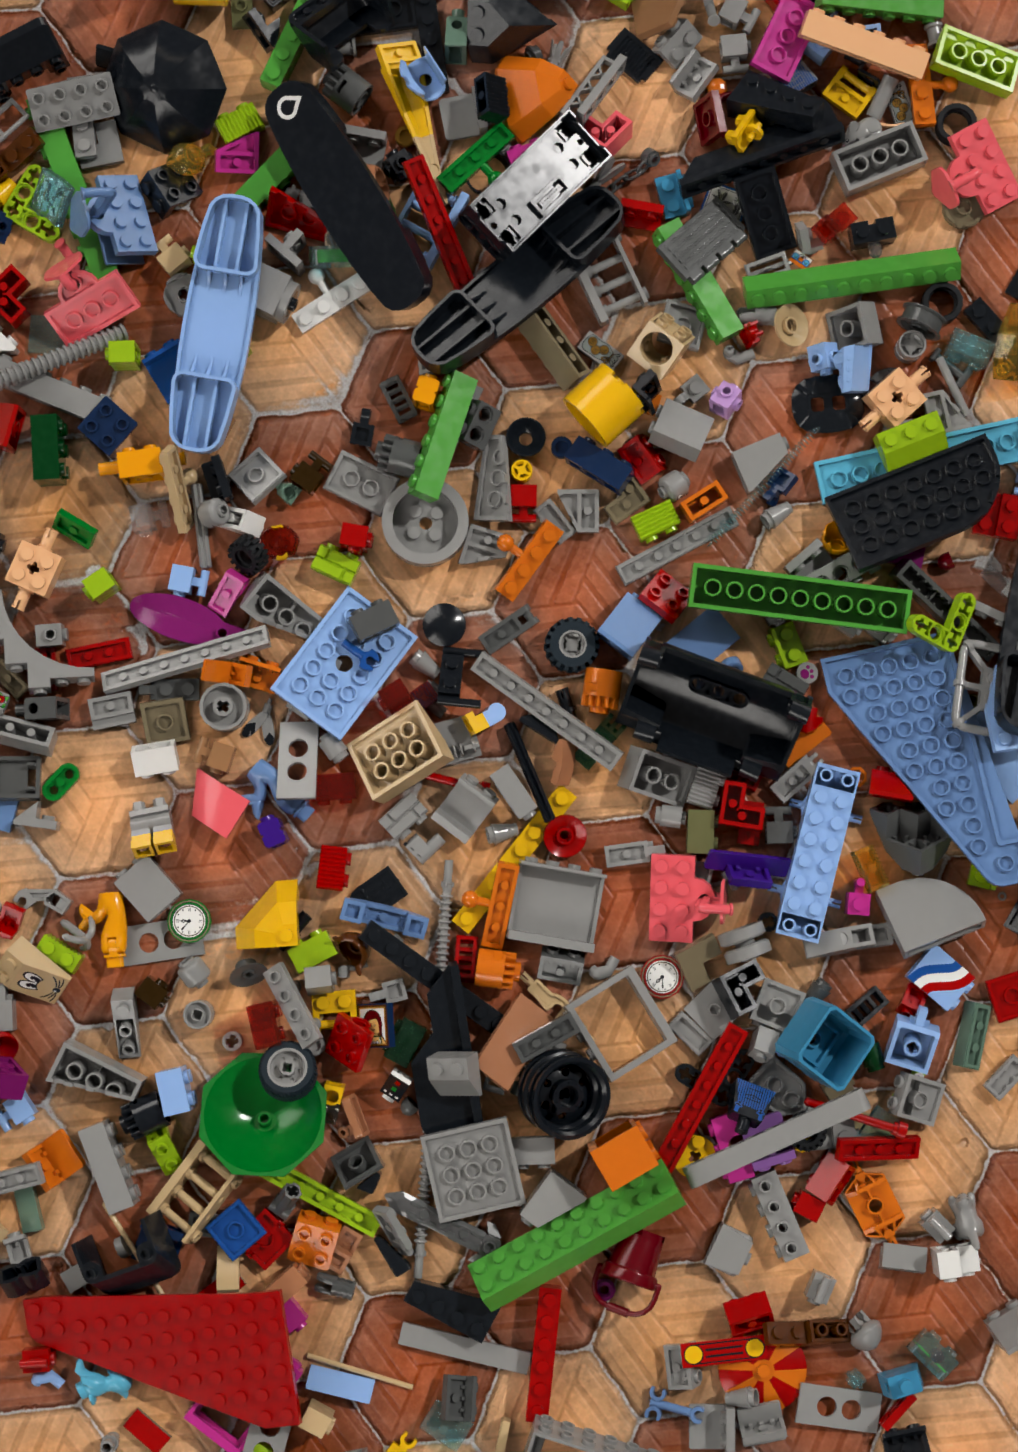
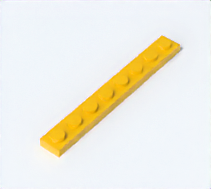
(523, 846)

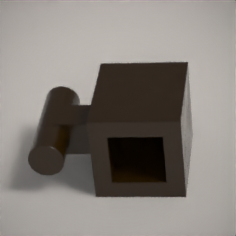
(308, 476)

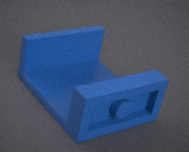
(162, 366)

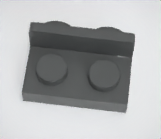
(561, 965)

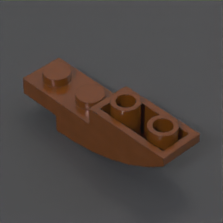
(19, 153)
(806, 1333)

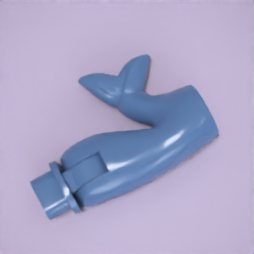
(263, 774)

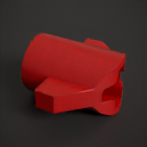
(813, 722)

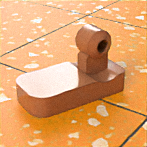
(357, 1123)

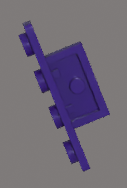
(748, 868)

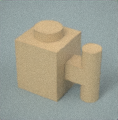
(173, 258)

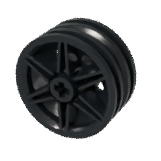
(564, 1094)

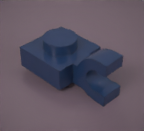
(781, 485)

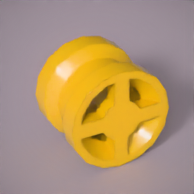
(519, 468)

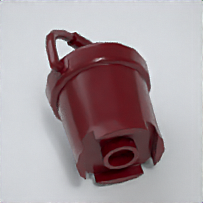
(636, 1263)

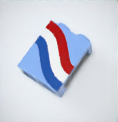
(940, 977)

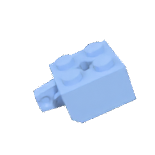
(908, 1030)

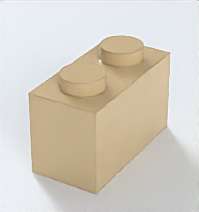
(318, 1419)

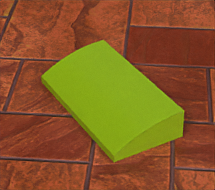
(975, 61)

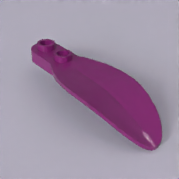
(179, 618)

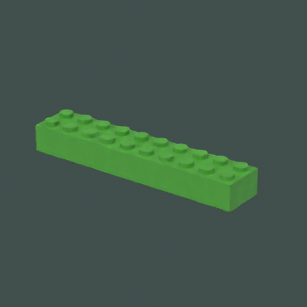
(799, 598)
(574, 1236)

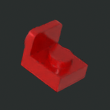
(911, 999)

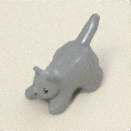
(967, 1222)

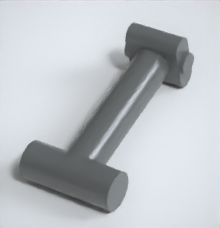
(961, 376)

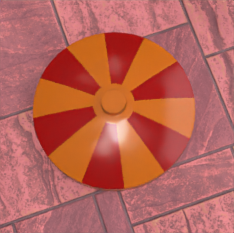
(773, 1377)

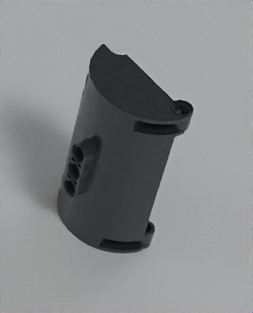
(709, 722)

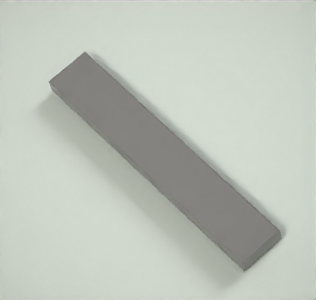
(675, 546)
(464, 1348)

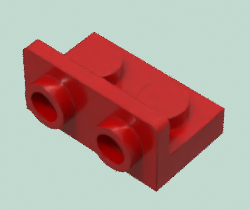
(642, 214)
(643, 458)

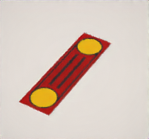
(723, 1351)

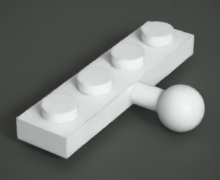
(331, 300)

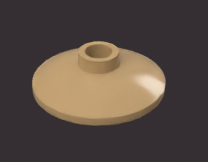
(791, 325)

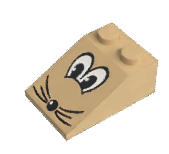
(32, 972)

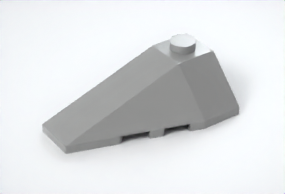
(276, 606)

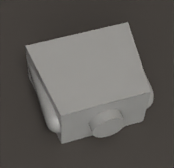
(729, 1250)

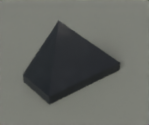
(539, 727)

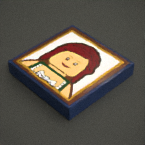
(382, 1023)

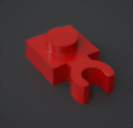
(750, 334)

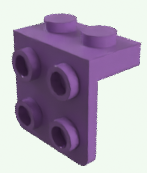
(780, 1157)

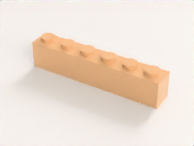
(863, 44)

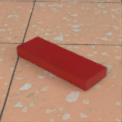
(100, 653)

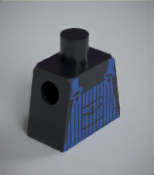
(748, 1104)

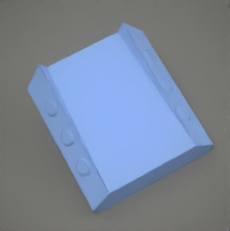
(854, 368)

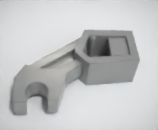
(34, 895)

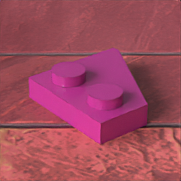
(239, 155)

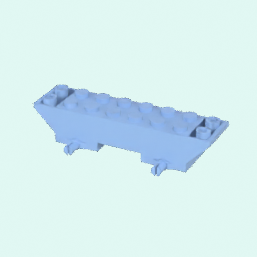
(816, 852)

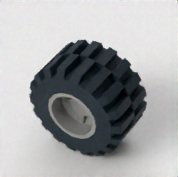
(571, 645)

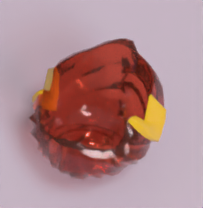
(280, 542)

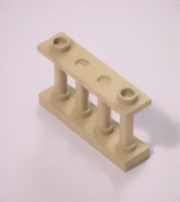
(174, 1189)

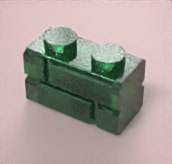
(407, 1040)

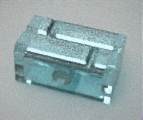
(969, 349)

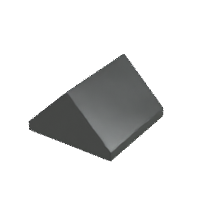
(357, 1162)

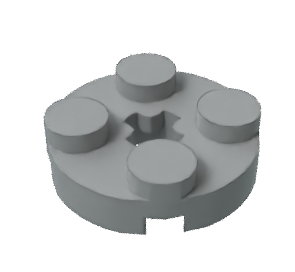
(173, 290)

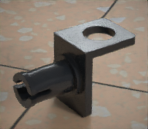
(862, 71)

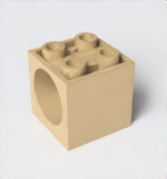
(644, 352)

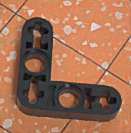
(725, 1085)

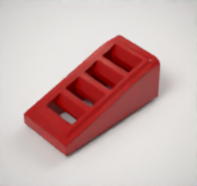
(468, 978)

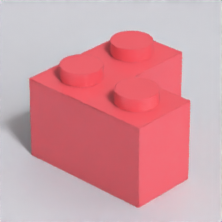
(612, 133)

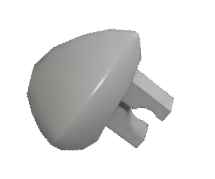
(867, 1334)

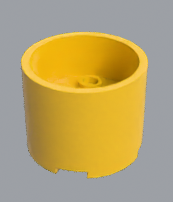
(603, 405)

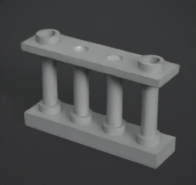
(593, 293)

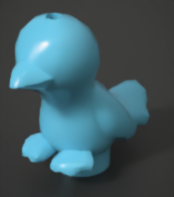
(96, 1384)

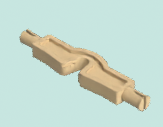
(544, 995)

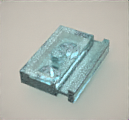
(447, 1432)

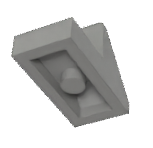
(31, 818)

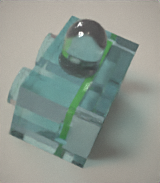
(326, 255)
(932, 1354)

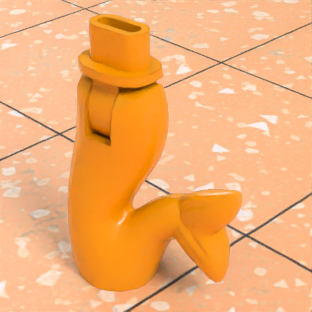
(115, 929)

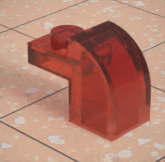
(834, 224)

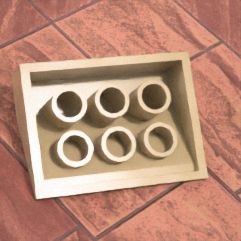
(399, 752)

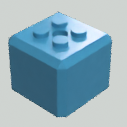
(838, 1046)

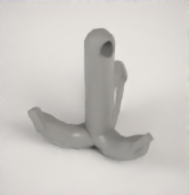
(79, 936)

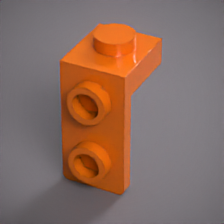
(226, 672)

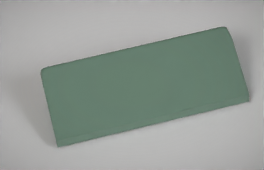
(972, 1035)
(29, 1209)

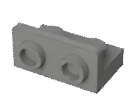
(677, 1376)

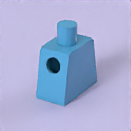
(901, 1381)

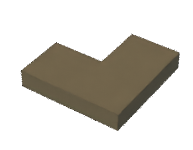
(627, 503)
(692, 958)

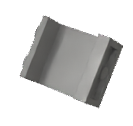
(465, 807)

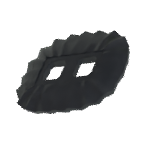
(829, 419)

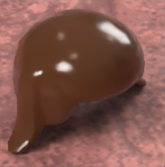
(353, 949)

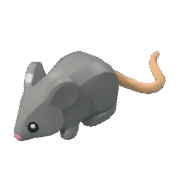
(865, 128)

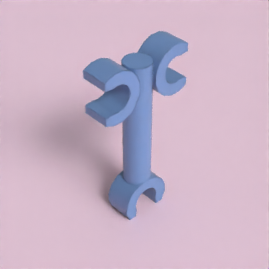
(657, 1404)

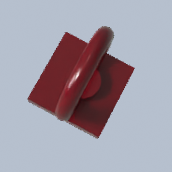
(711, 117)

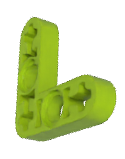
(24, 211)
(944, 632)

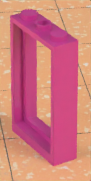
(217, 1432)

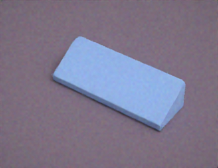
(340, 1384)

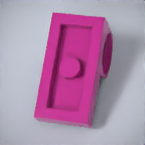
(228, 591)

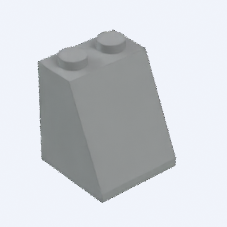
(550, 1199)

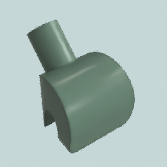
(288, 492)

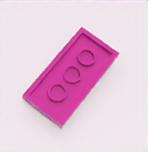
(780, 47)

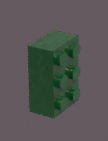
(49, 450)

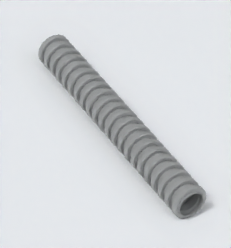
(61, 356)

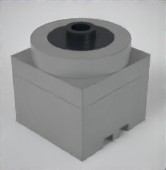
(276, 295)

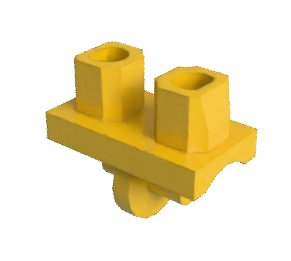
(747, 129)

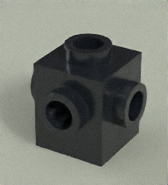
(393, 165)

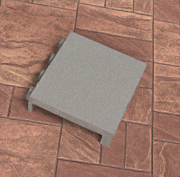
(556, 905)

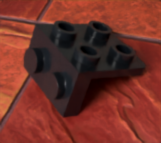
(168, 189)

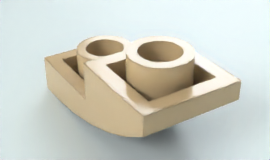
(227, 1273)

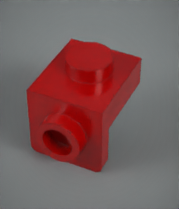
(10, 920)

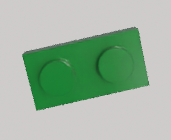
(75, 528)

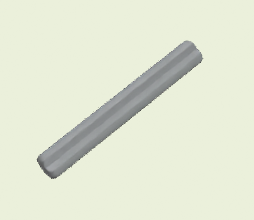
(201, 531)

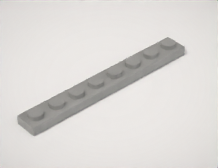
(185, 659)
(547, 711)

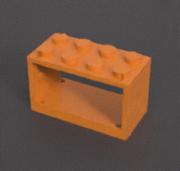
(623, 1153)

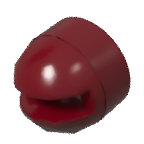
(945, 562)

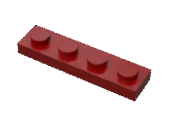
(877, 1148)

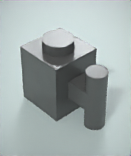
(779, 831)

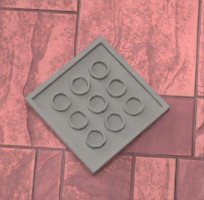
(473, 1169)

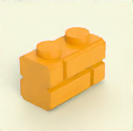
(426, 392)

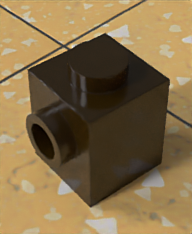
(153, 992)

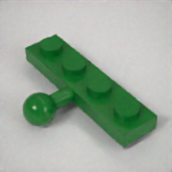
(477, 158)

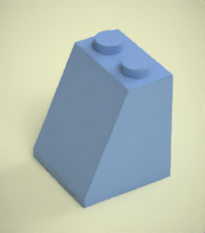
(629, 625)

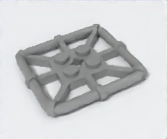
(986, 677)

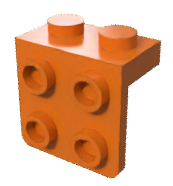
(57, 1157)
(314, 1239)

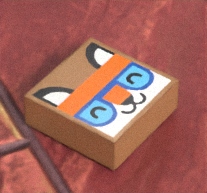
(799, 260)

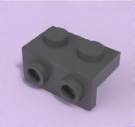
(459, 1398)

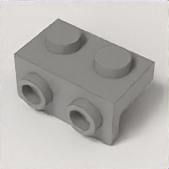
(677, 43)
(693, 76)

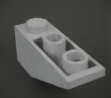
(126, 1022)

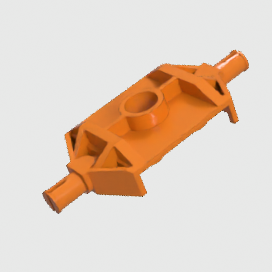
(865, 1188)

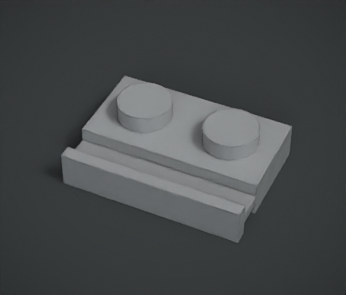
(112, 710)

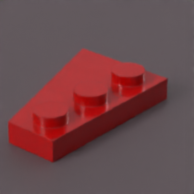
(288, 214)

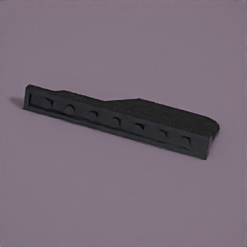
(775, 147)
(448, 1034)

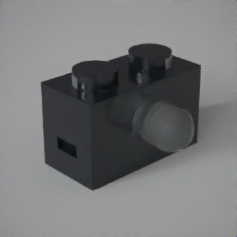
(872, 236)

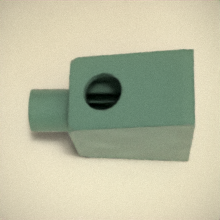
(456, 38)

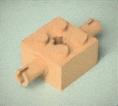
(907, 394)
(39, 582)

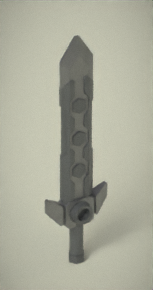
(455, 1230)

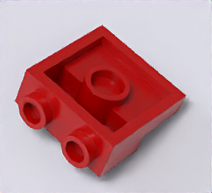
(1001, 520)

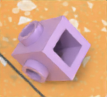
(725, 399)

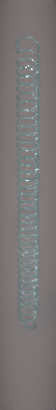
(760, 488)

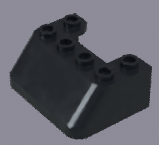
(331, 23)
(27, 54)

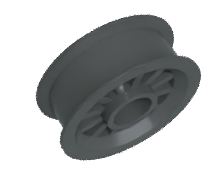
(921, 319)

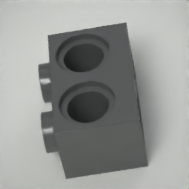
(481, 427)

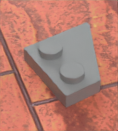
(948, 411)
(582, 508)
(481, 546)

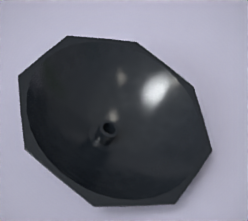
(165, 86)

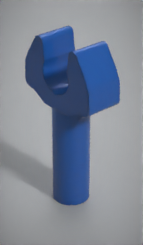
(361, 655)

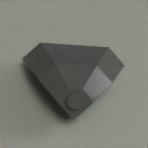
(910, 836)

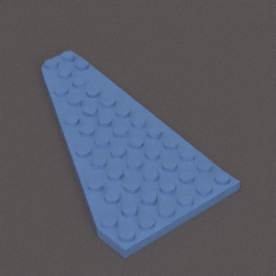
(903, 708)

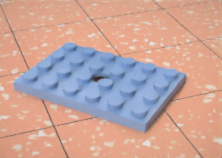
(320, 689)

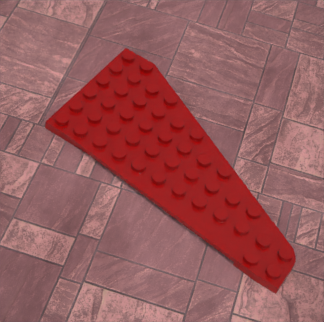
(199, 1346)

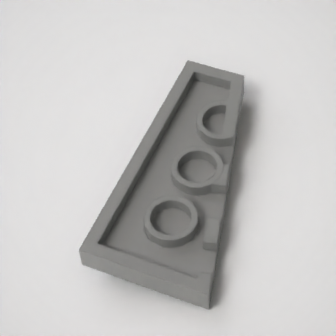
(493, 490)

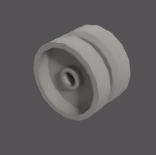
(212, 703)
(745, 945)

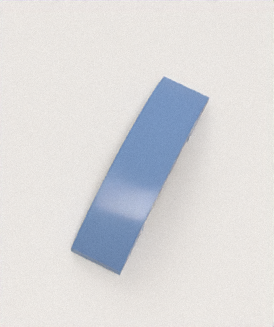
(386, 916)

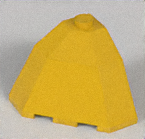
(272, 919)

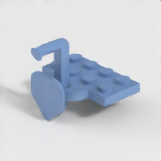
(114, 212)

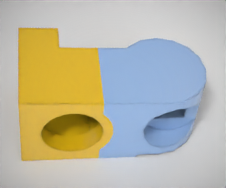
(490, 716)

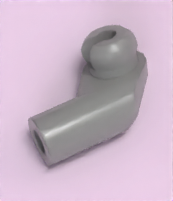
(606, 971)

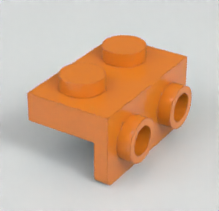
(263, 674)

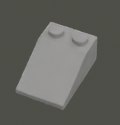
(656, 776)
(1004, 1326)

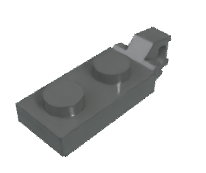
(171, 688)

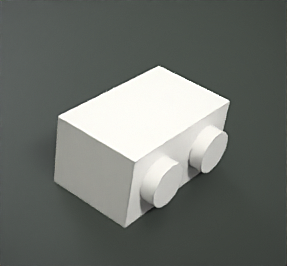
(155, 758)

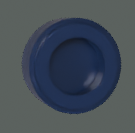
(560, 447)

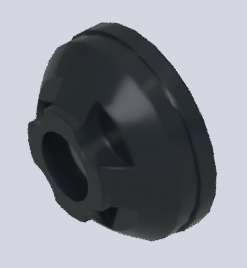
(523, 426)

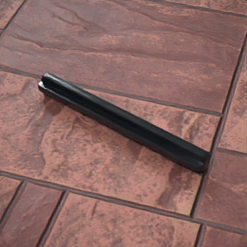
(529, 772)

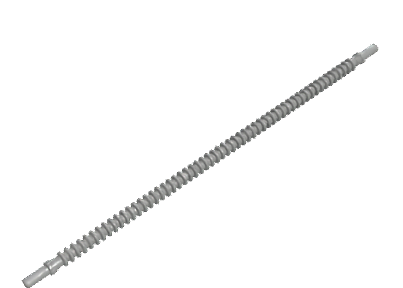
(447, 886)

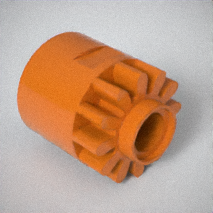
(601, 690)
(497, 969)

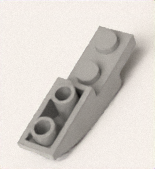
(849, 939)

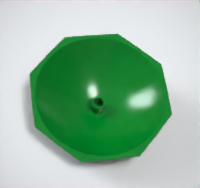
(252, 1129)

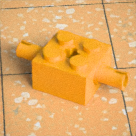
(137, 465)

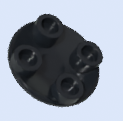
(444, 624)

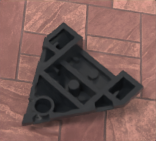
(502, 27)

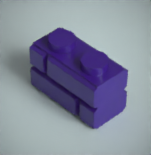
(272, 831)

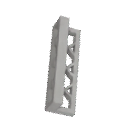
(596, 93)

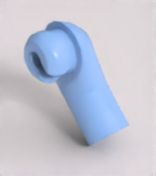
(46, 1377)

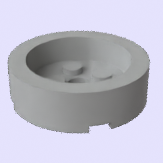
(421, 546)

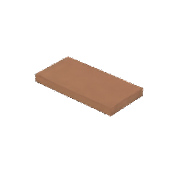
(498, 1057)

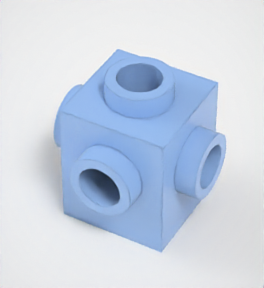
(821, 358)

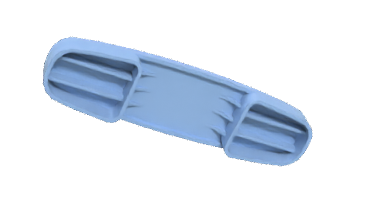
(217, 324)

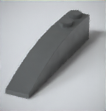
(936, 601)

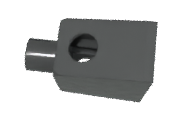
(44, 709)

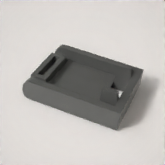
(14, 778)

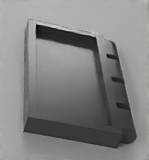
(703, 241)

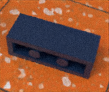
(599, 464)

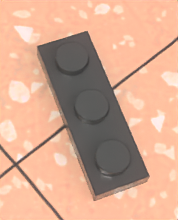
(546, 1037)

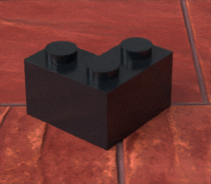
(734, 990)

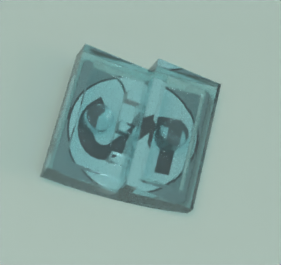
(52, 197)

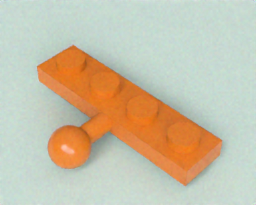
(922, 95)
(527, 559)
(498, 905)

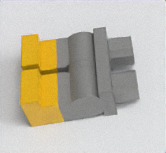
(151, 828)

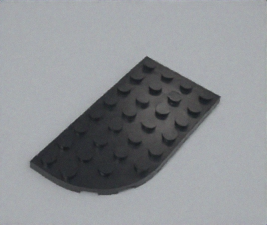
(917, 503)

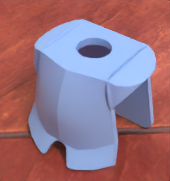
(419, 67)

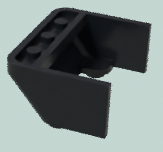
(156, 1260)

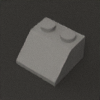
(855, 325)
(455, 1073)

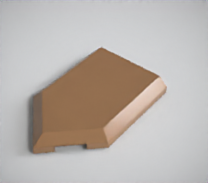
(655, 16)

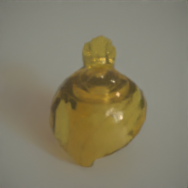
(189, 158)

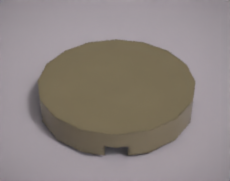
(965, 215)

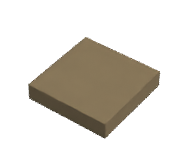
(165, 720)

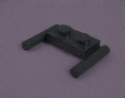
(451, 677)

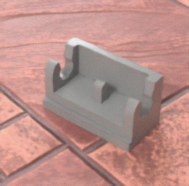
(903, 1258)

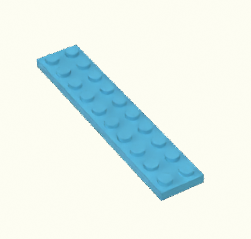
(852, 469)

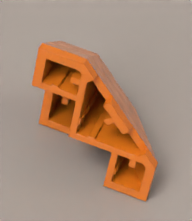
(534, 93)

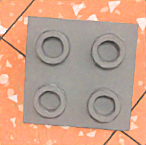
(458, 739)

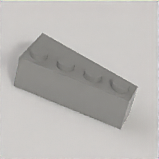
(93, 1071)

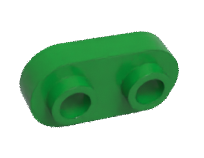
(61, 782)

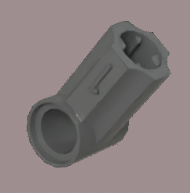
(285, 1200)

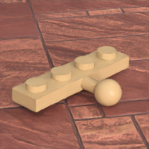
(176, 481)

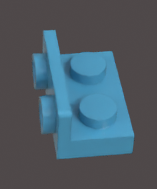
(669, 195)

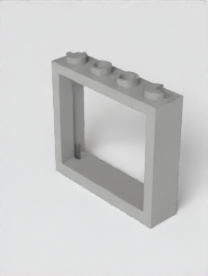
(651, 1008)

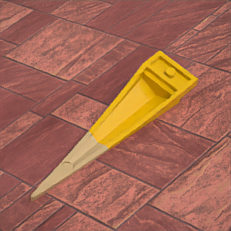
(411, 107)

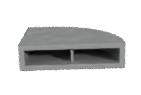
(927, 913)

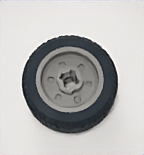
(286, 1085)

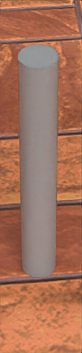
(952, 386)

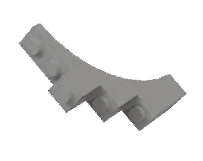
(41, 670)

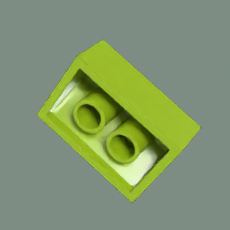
(911, 441)

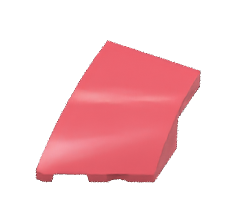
(217, 804)

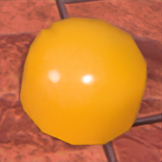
(833, 540)

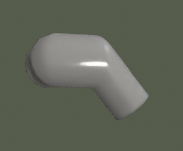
(737, 357)

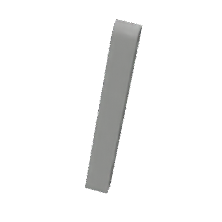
(776, 1137)

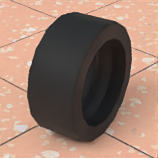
(957, 108)
(952, 290)

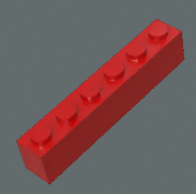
(543, 1351)

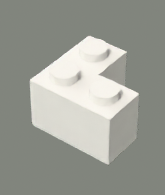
(954, 1261)

